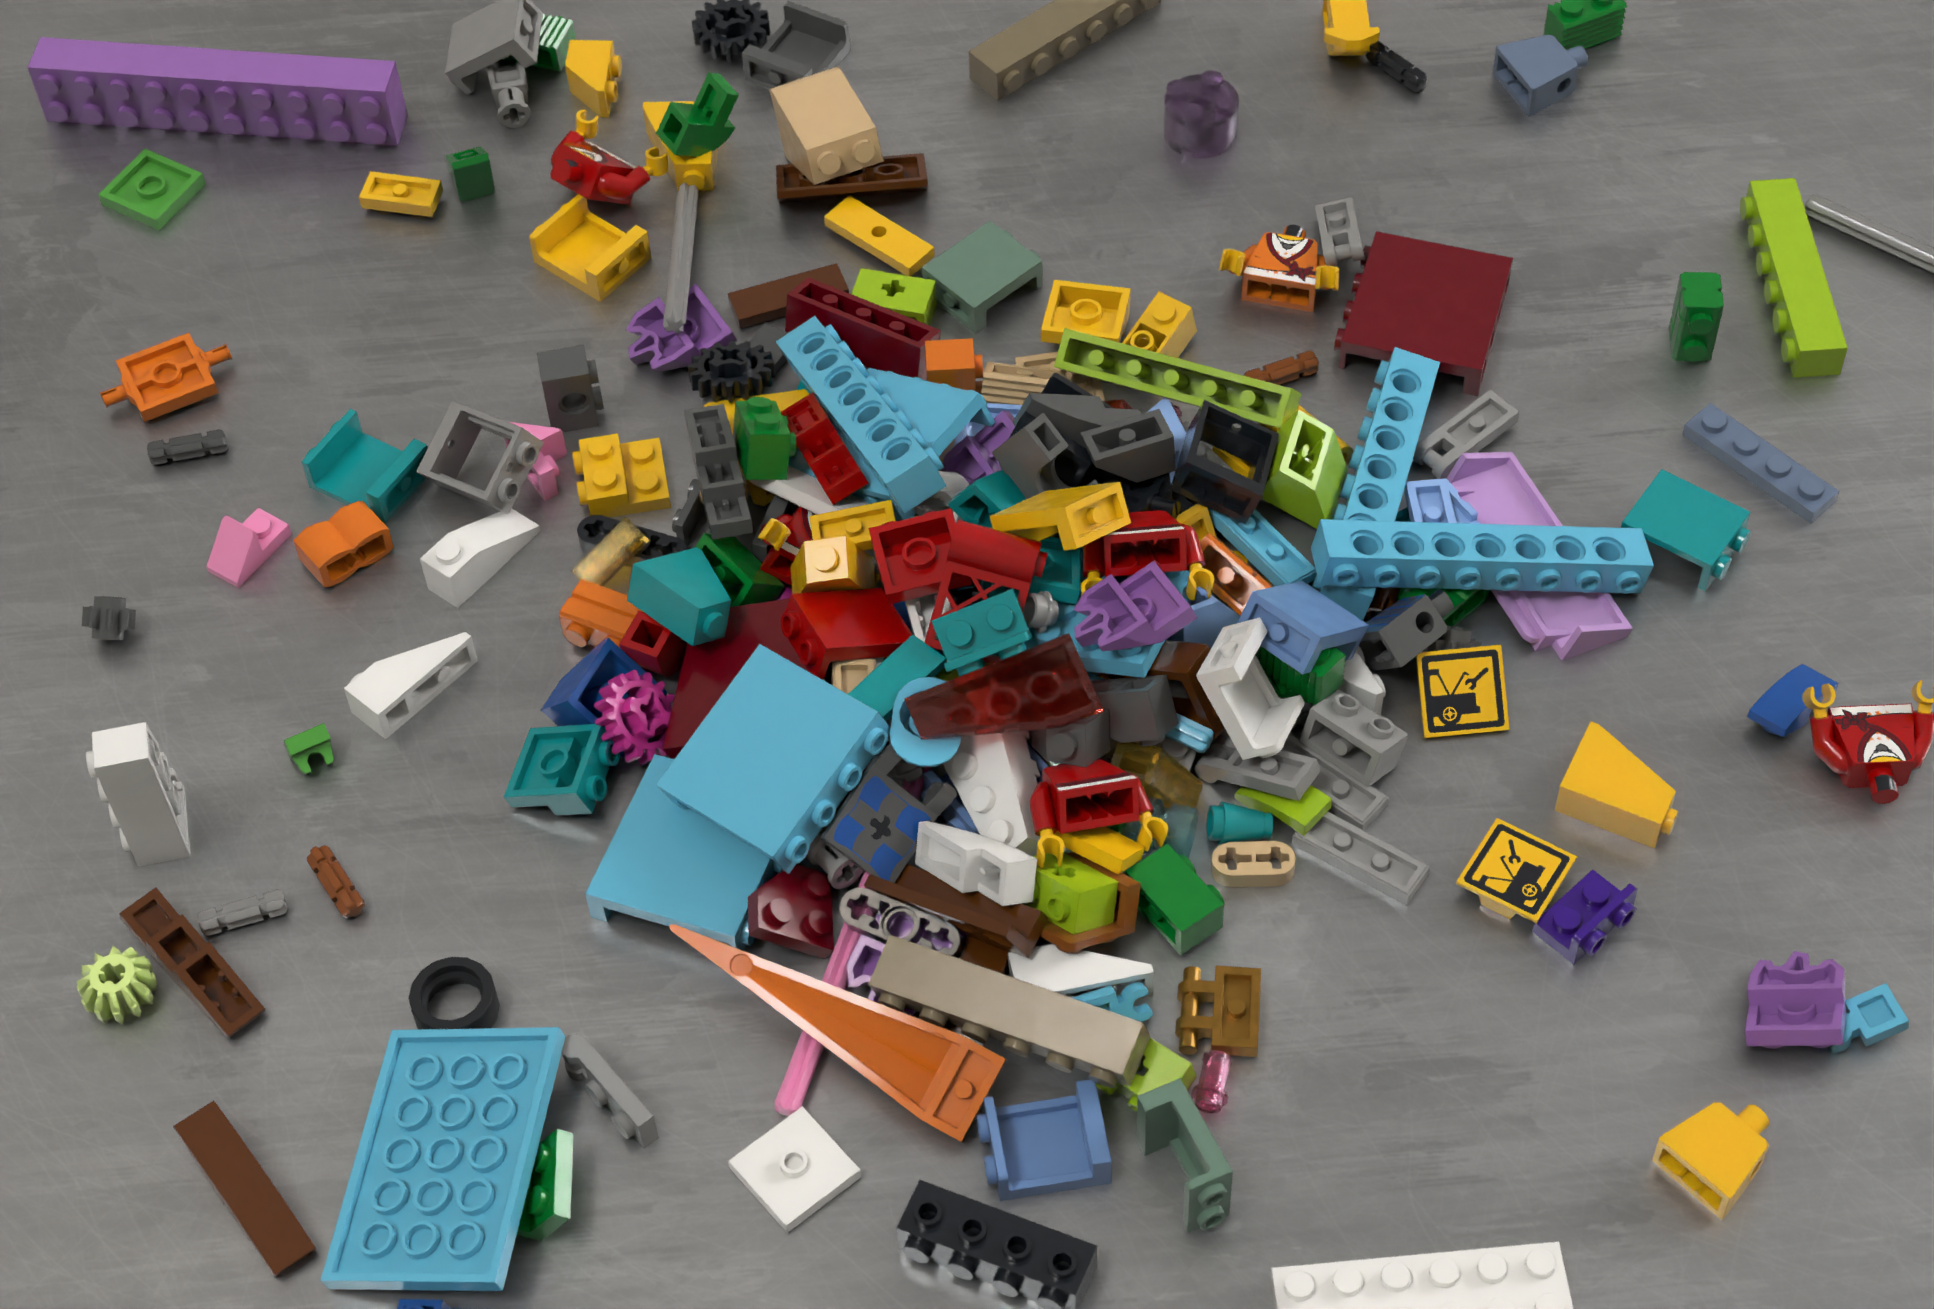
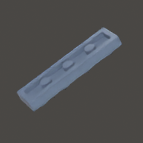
(1760, 463)

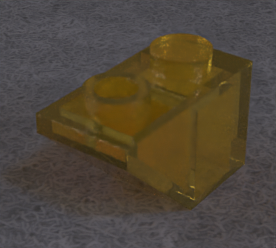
(1158, 773)

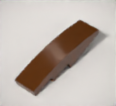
(192, 963)
(244, 1188)

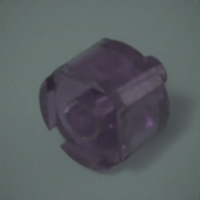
(1201, 114)

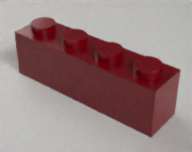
(872, 332)

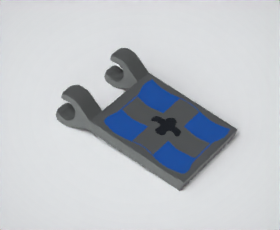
(881, 819)

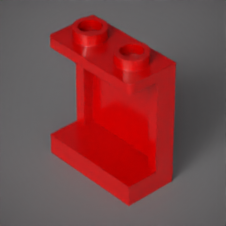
(842, 627)

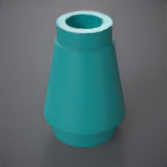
(1237, 823)

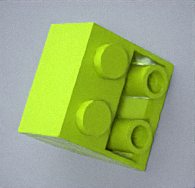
(1306, 470)

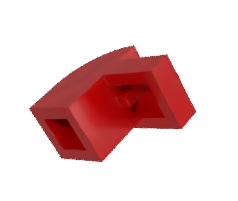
(653, 645)

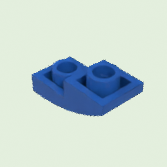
(1782, 707)

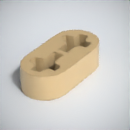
(1253, 864)

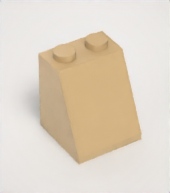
(825, 126)

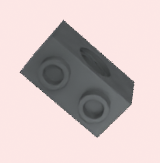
(569, 389)

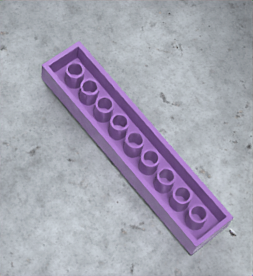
(219, 91)

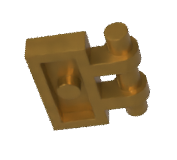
(1235, 1010)

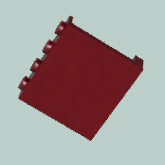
(1427, 302)
(714, 665)

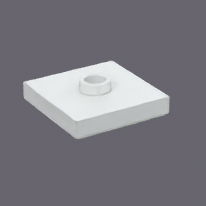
(794, 1169)

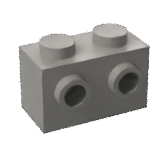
(1353, 737)

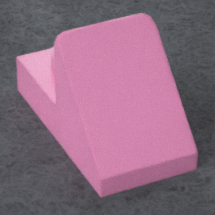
(545, 470)
(245, 545)

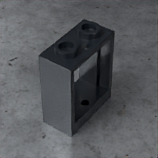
(1214, 484)

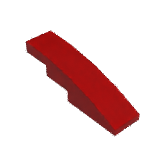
(824, 449)

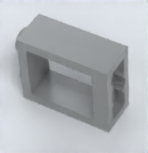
(461, 427)

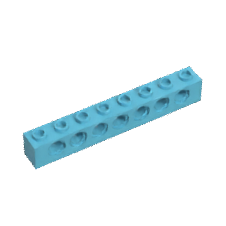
(863, 413)
(1385, 456)
(1480, 556)

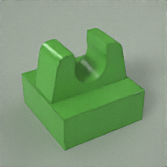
(307, 743)

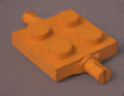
(166, 376)

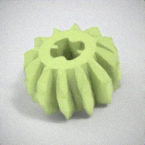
(117, 985)

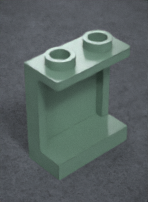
(981, 273)
(1172, 1119)

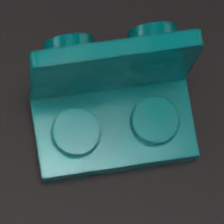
(981, 631)

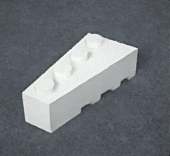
(996, 786)
(140, 793)

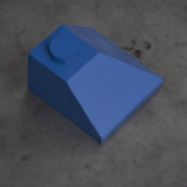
(578, 690)

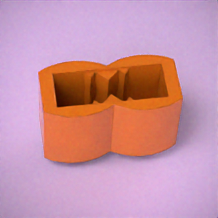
(343, 543)

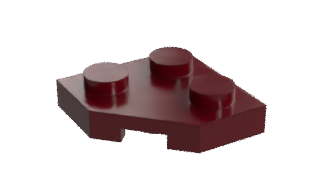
(794, 912)

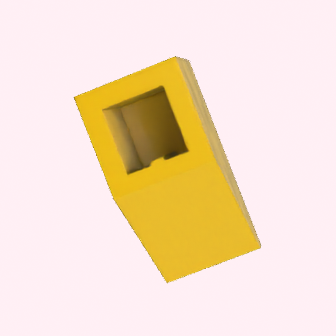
(592, 73)
(1163, 327)

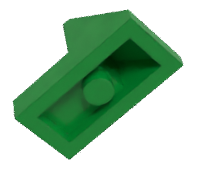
(471, 173)

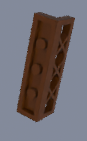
(972, 913)

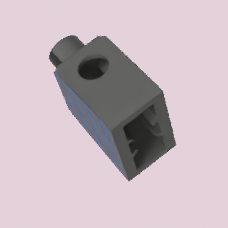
(1405, 630)

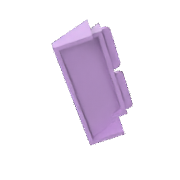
(1565, 620)

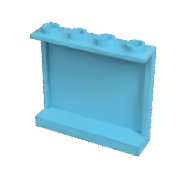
(931, 408)
(775, 757)
(678, 868)

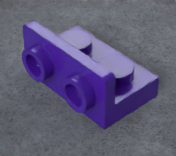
(1585, 917)

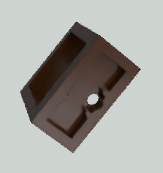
(1181, 663)

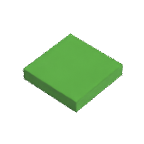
(151, 189)

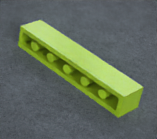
(1793, 278)
(1175, 378)

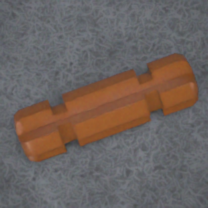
(1286, 369)
(335, 881)

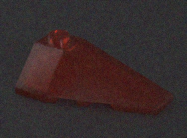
(1020, 693)

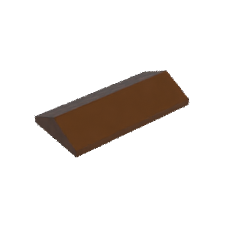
(891, 176)

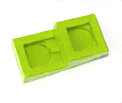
(1299, 814)

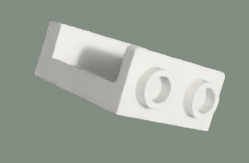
(1243, 694)

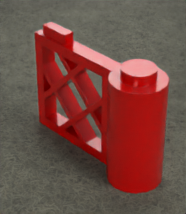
(990, 557)

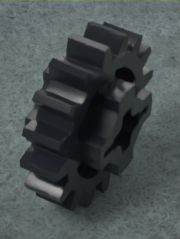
(730, 27)
(731, 371)

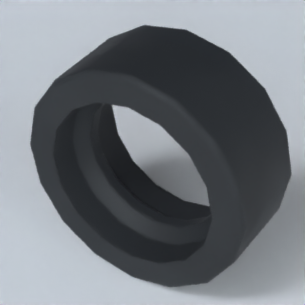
(447, 973)

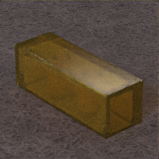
(611, 553)

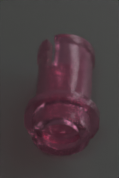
(1210, 1092)

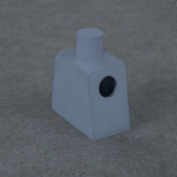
(1538, 71)

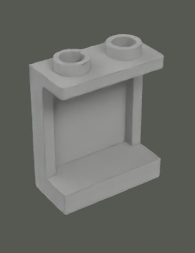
(491, 35)

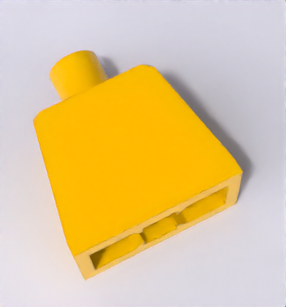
(1715, 1154)

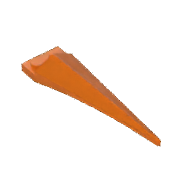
(913, 1061)

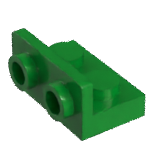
(549, 1189)

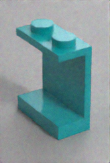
(362, 468)
(1691, 524)

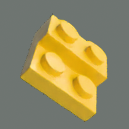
(1086, 309)
(621, 476)

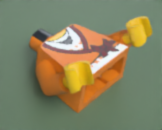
(1282, 270)

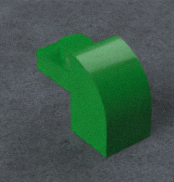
(701, 125)

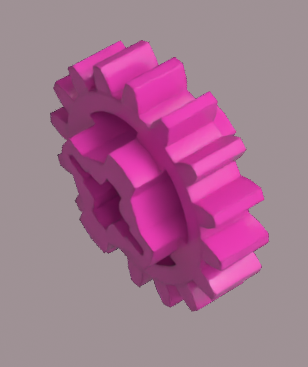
(636, 717)

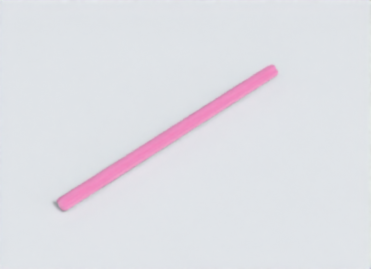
(809, 1049)

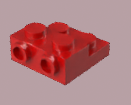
(914, 555)

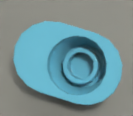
(905, 737)

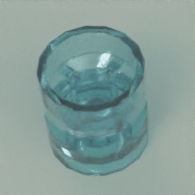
(1181, 823)

